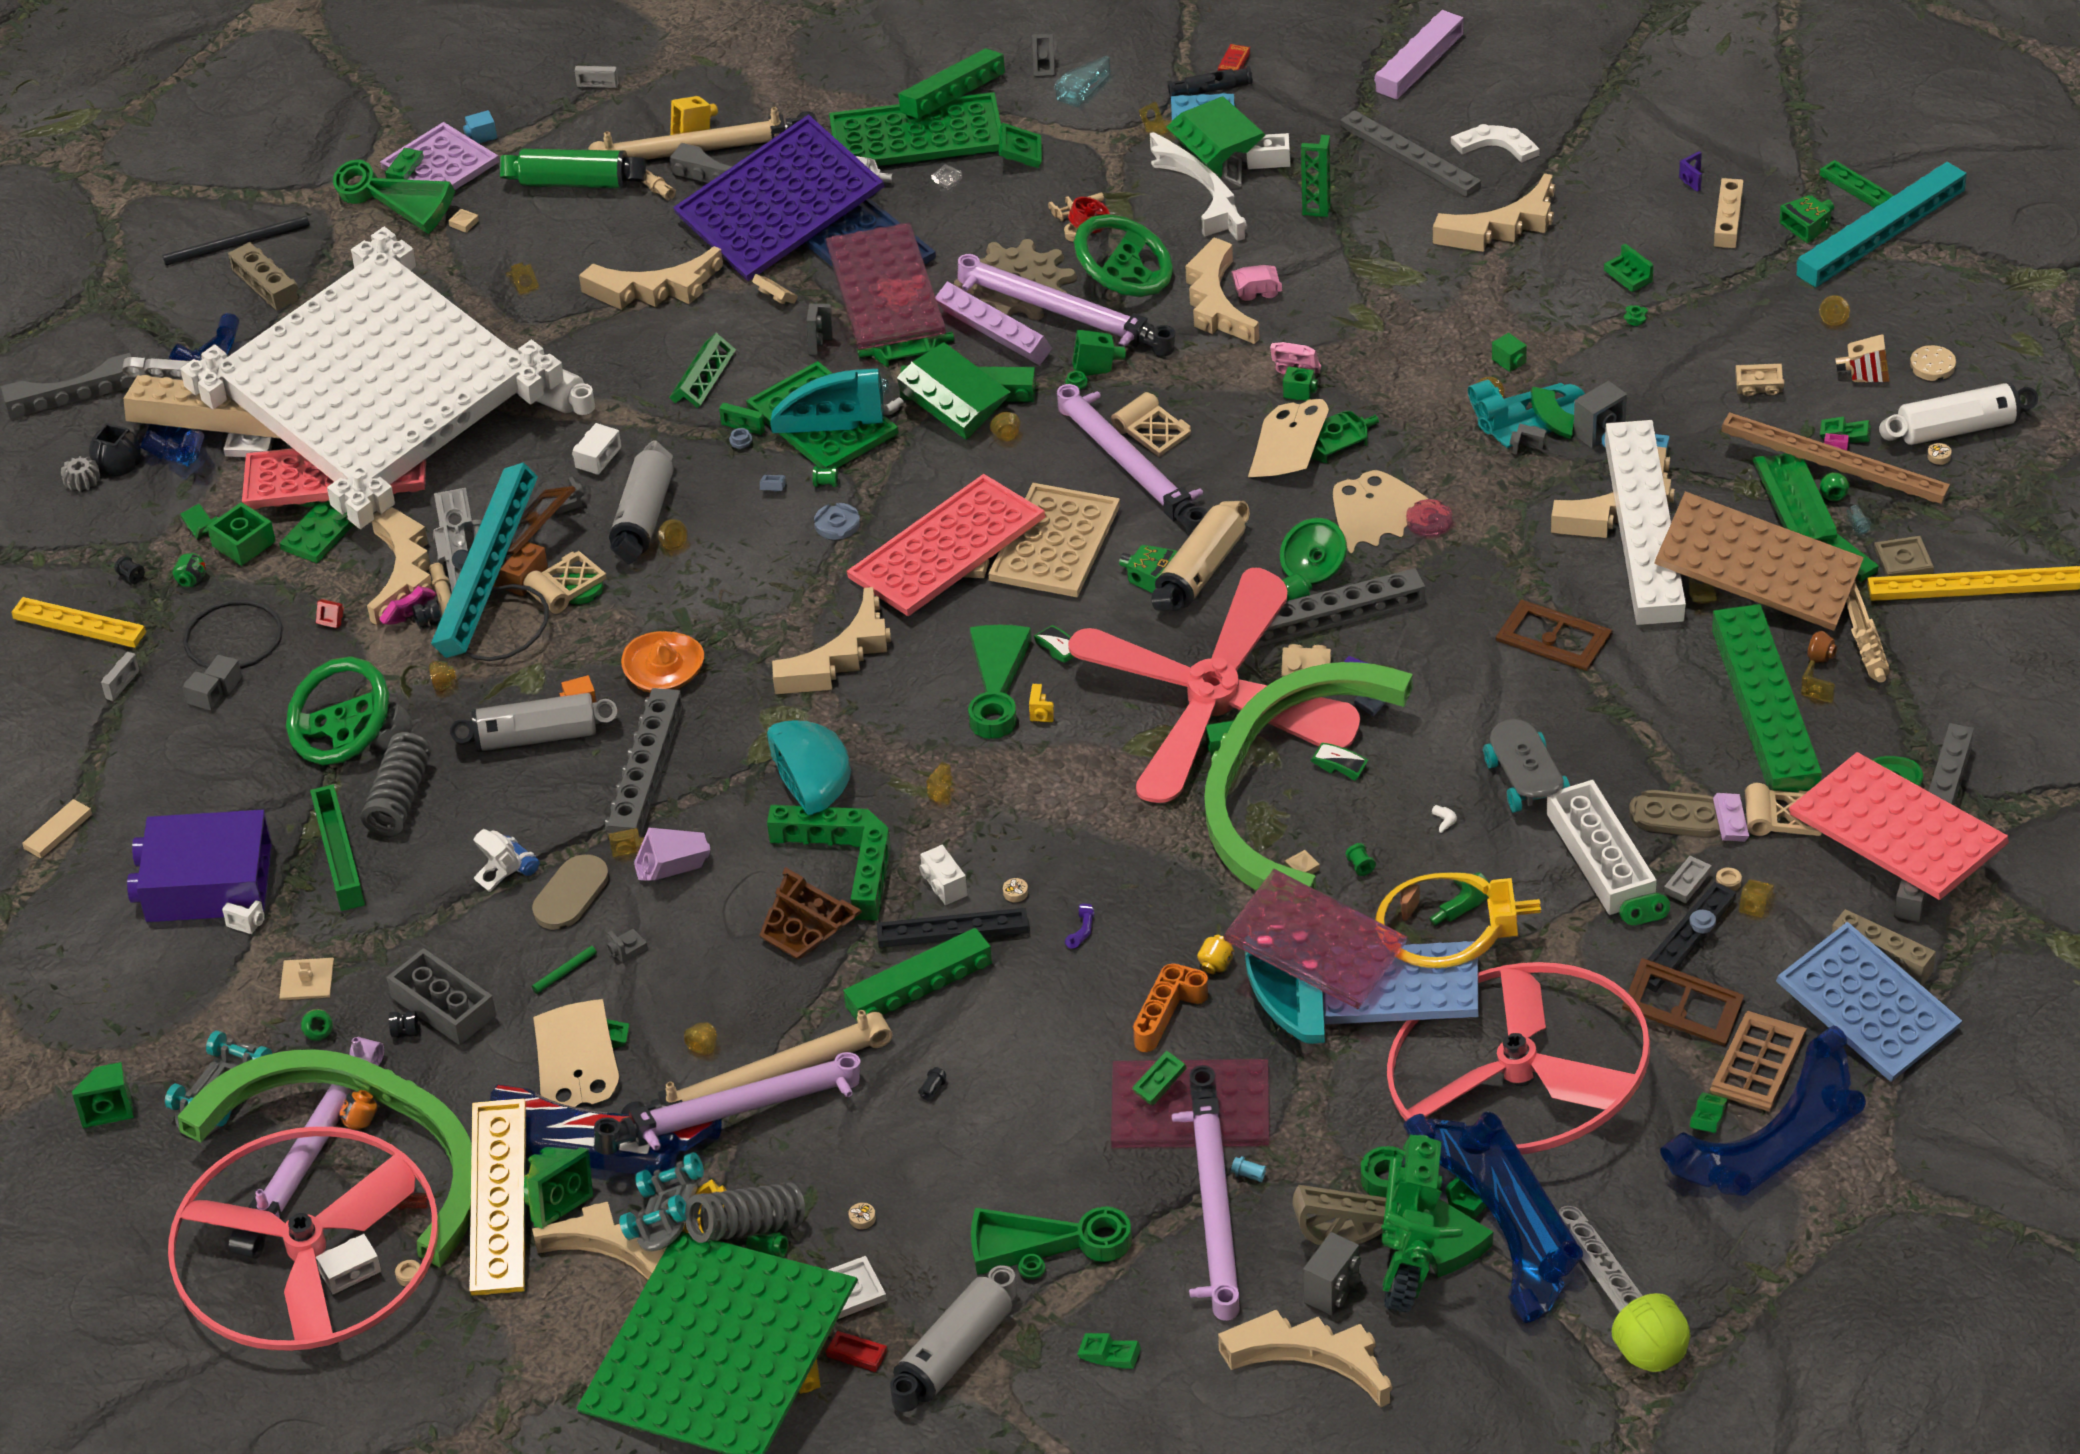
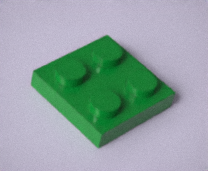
(1020, 145)

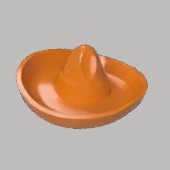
(662, 660)

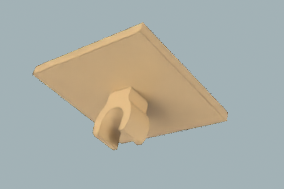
(306, 979)

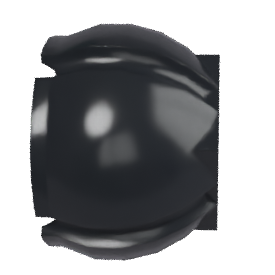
(115, 450)

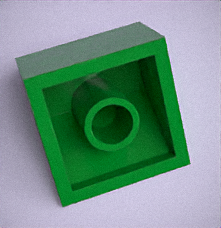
(103, 1096)

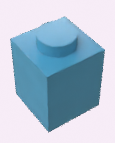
(480, 127)

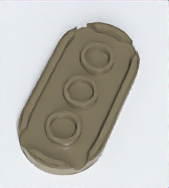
(1675, 813)
(570, 891)

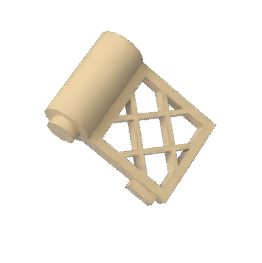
(1140, 415)
(555, 589)
(1764, 811)

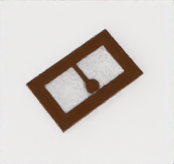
(537, 514)

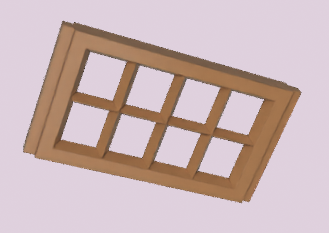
(1744, 1095)

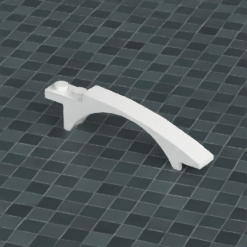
(1222, 211)

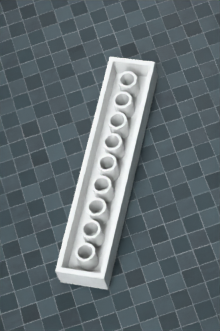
(1643, 521)

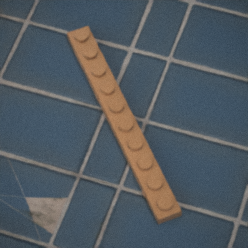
(1835, 458)

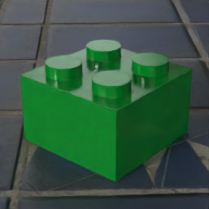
(241, 533)

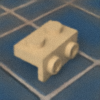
(1759, 379)
(1299, 658)

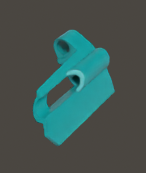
(1503, 416)

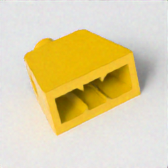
(691, 115)

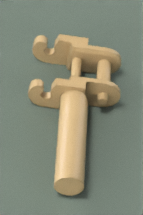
(1057, 212)

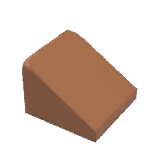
(1409, 900)

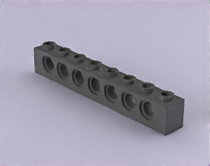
(1345, 606)
(645, 761)

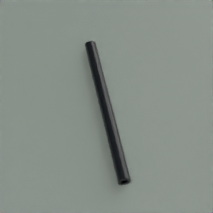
(235, 240)

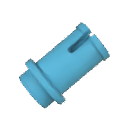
(1248, 1169)

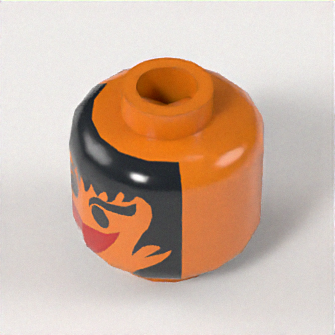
(358, 1109)

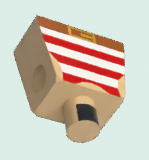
(1866, 360)

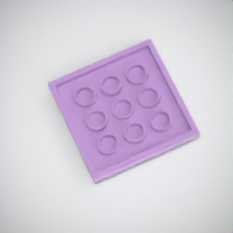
(447, 157)

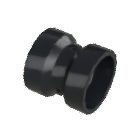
(428, 612)
(403, 1023)

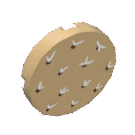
(1933, 362)

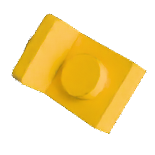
(1038, 707)

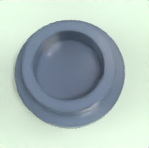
(740, 438)
(1702, 921)

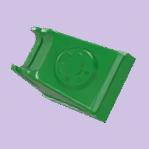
(557, 1183)

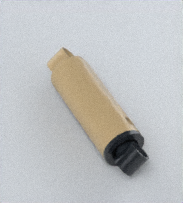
(1200, 556)

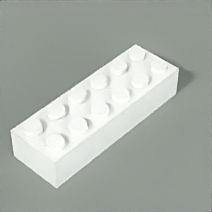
(1600, 845)

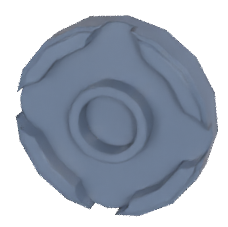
(837, 521)

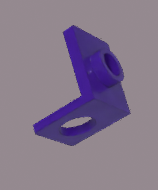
(1689, 174)

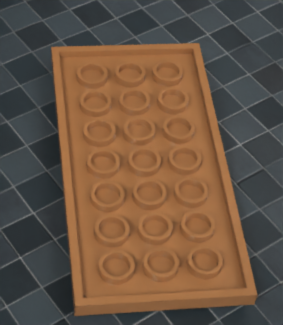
(1759, 560)

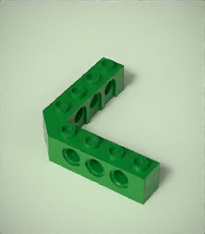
(841, 826)

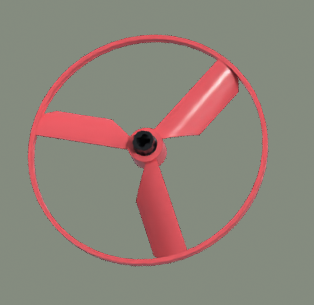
(1519, 1058)
(305, 1237)

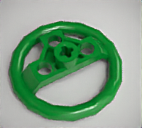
(1121, 267)
(342, 717)

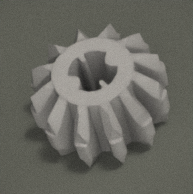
(80, 474)

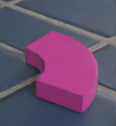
(402, 608)

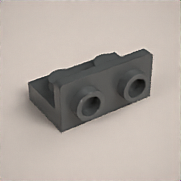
(818, 326)

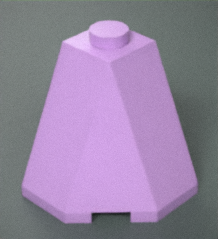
(670, 853)

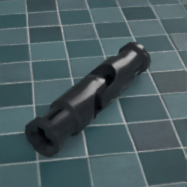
(1195, 84)

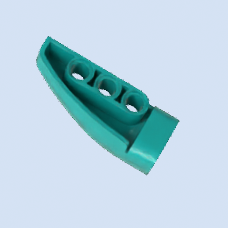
(832, 403)
(810, 762)
(1287, 1000)

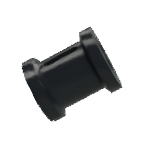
(130, 569)

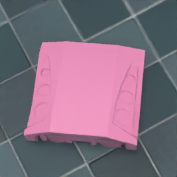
(1256, 279)
(1294, 356)

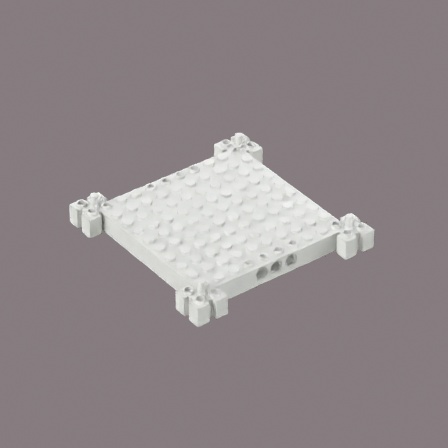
(372, 376)

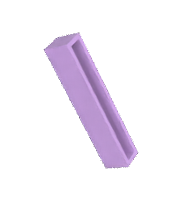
(1419, 54)
(993, 323)

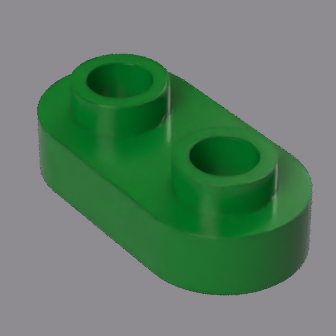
(1646, 908)

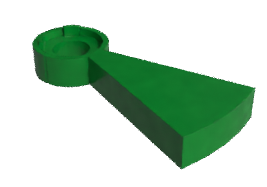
(415, 200)
(998, 657)
(1007, 1237)
(1448, 1253)

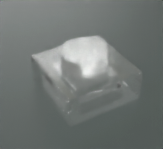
(946, 176)

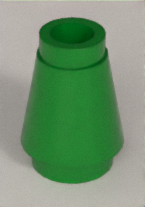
(768, 1243)

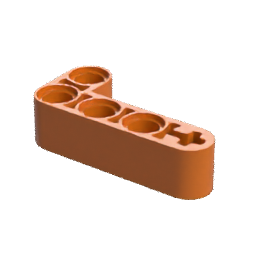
(1170, 987)

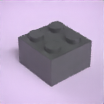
(1595, 409)
(1331, 1274)

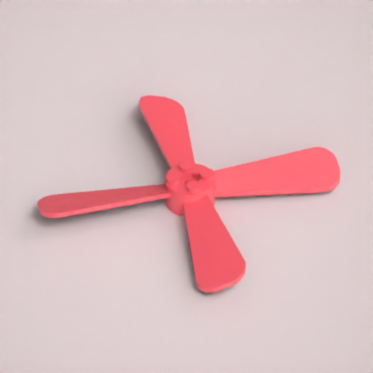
(1215, 685)

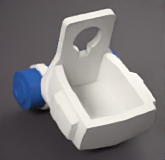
(504, 855)

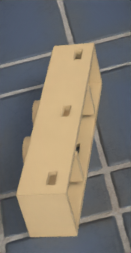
(1728, 213)

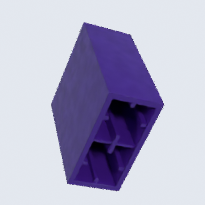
(200, 864)

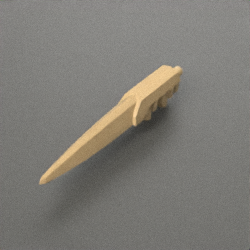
(1867, 637)

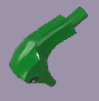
(1466, 900)

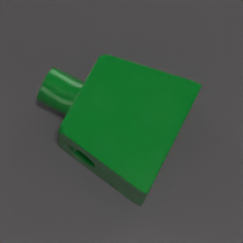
(1095, 352)

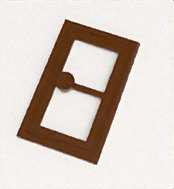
(1583, 661)
(1676, 1018)

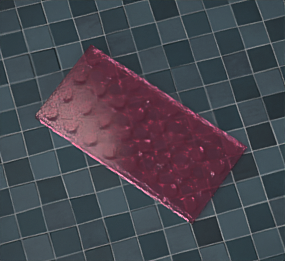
(885, 286)

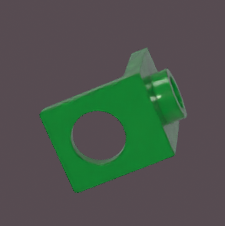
(197, 520)

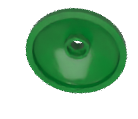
(1306, 543)

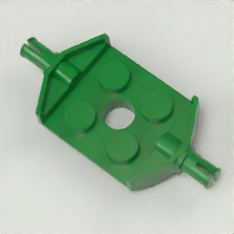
(905, 348)
(1347, 430)

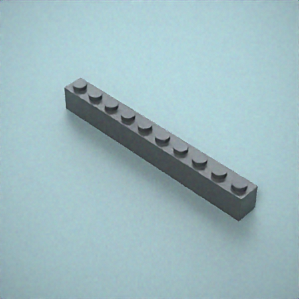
(1945, 785)

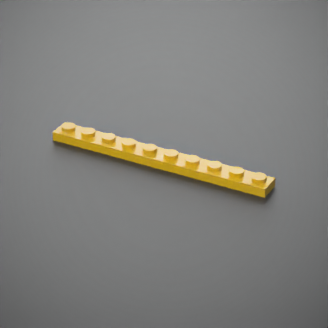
(1974, 583)

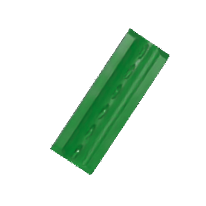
(1795, 496)

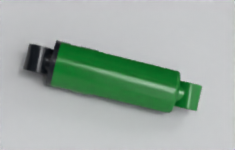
(573, 168)

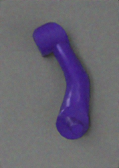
(1087, 913)

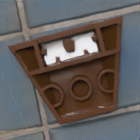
(803, 916)

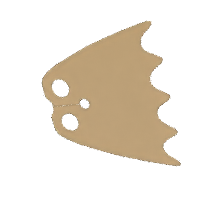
(1370, 518)

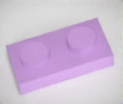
(1730, 817)

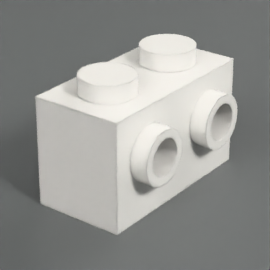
(1270, 152)
(596, 448)
(943, 874)
(348, 1264)

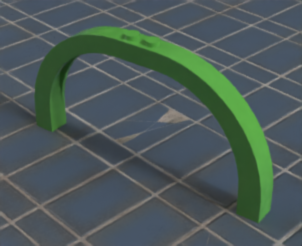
(1300, 686)
(357, 1074)

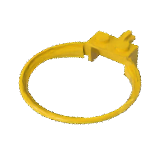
(1502, 913)

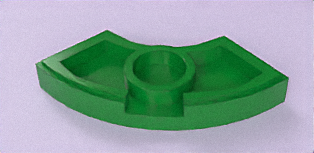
(1551, 413)

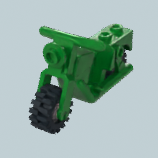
(1410, 1224)

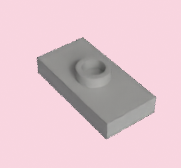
(596, 76)

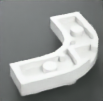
(1499, 136)

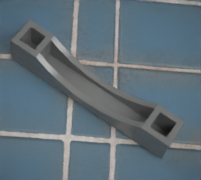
(693, 163)
(28, 397)

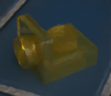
(939, 784)
(625, 842)
(1754, 897)

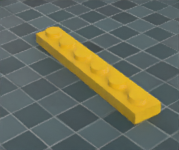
(78, 622)

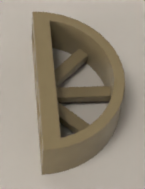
(1363, 1210)

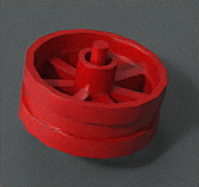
(1084, 208)

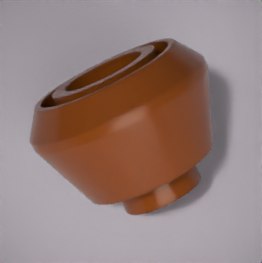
(1821, 647)

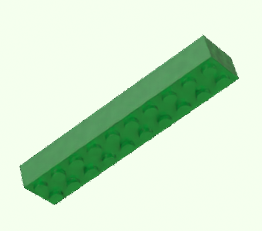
(1765, 699)

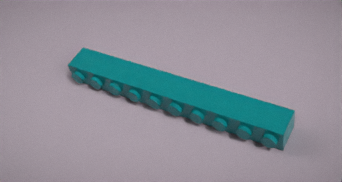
(1881, 224)
(484, 560)

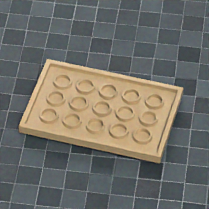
(1062, 546)

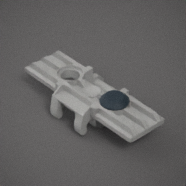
(451, 538)

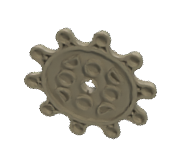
(1026, 264)

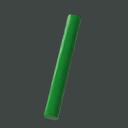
(564, 969)

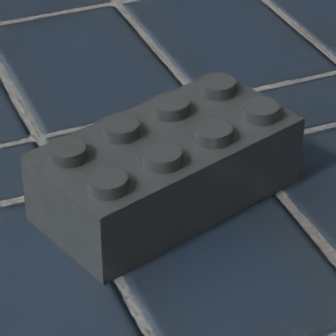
(441, 996)

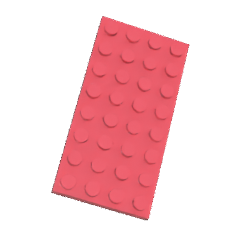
(289, 478)
(946, 544)
(1899, 825)

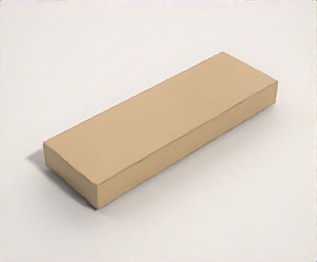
(57, 828)

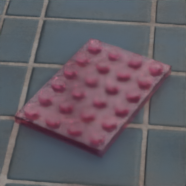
(1315, 938)
(1240, 1095)

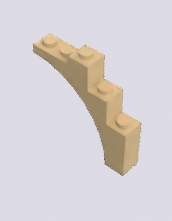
(1504, 224)
(651, 287)
(1212, 307)
(1597, 515)
(412, 561)
(819, 667)
(596, 1234)
(1310, 1342)

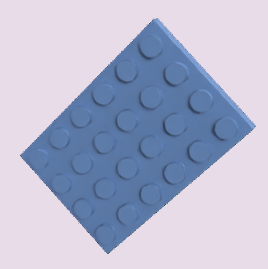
(1415, 991)
(1870, 999)

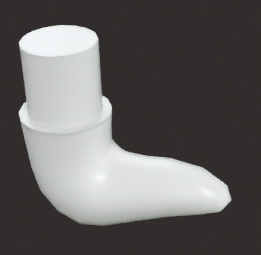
(893, 406)
(1444, 813)

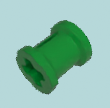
(825, 476)
(1363, 863)

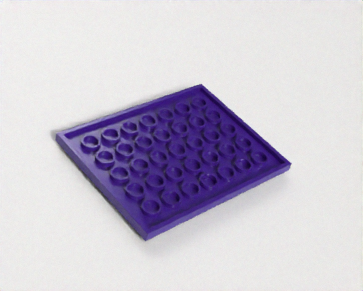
(778, 197)

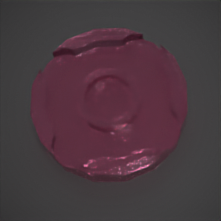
(1429, 518)

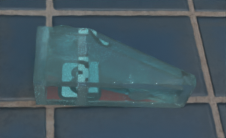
(1082, 81)

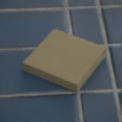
(1903, 557)

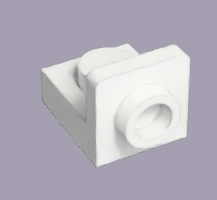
(242, 918)

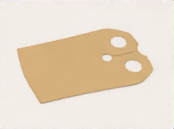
(1288, 448)
(575, 1040)

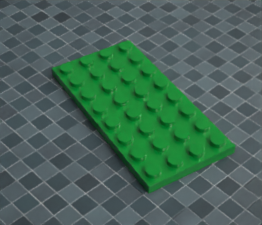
(891, 137)

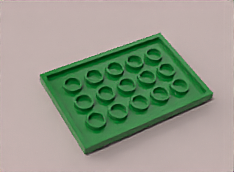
(823, 448)

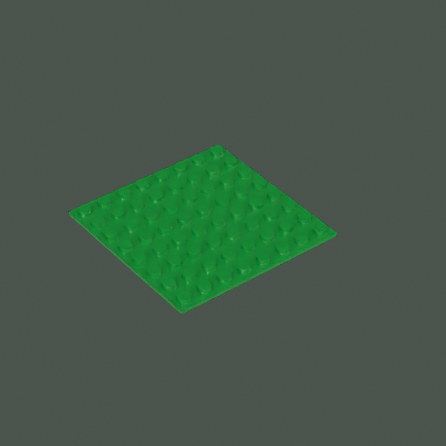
(717, 1346)

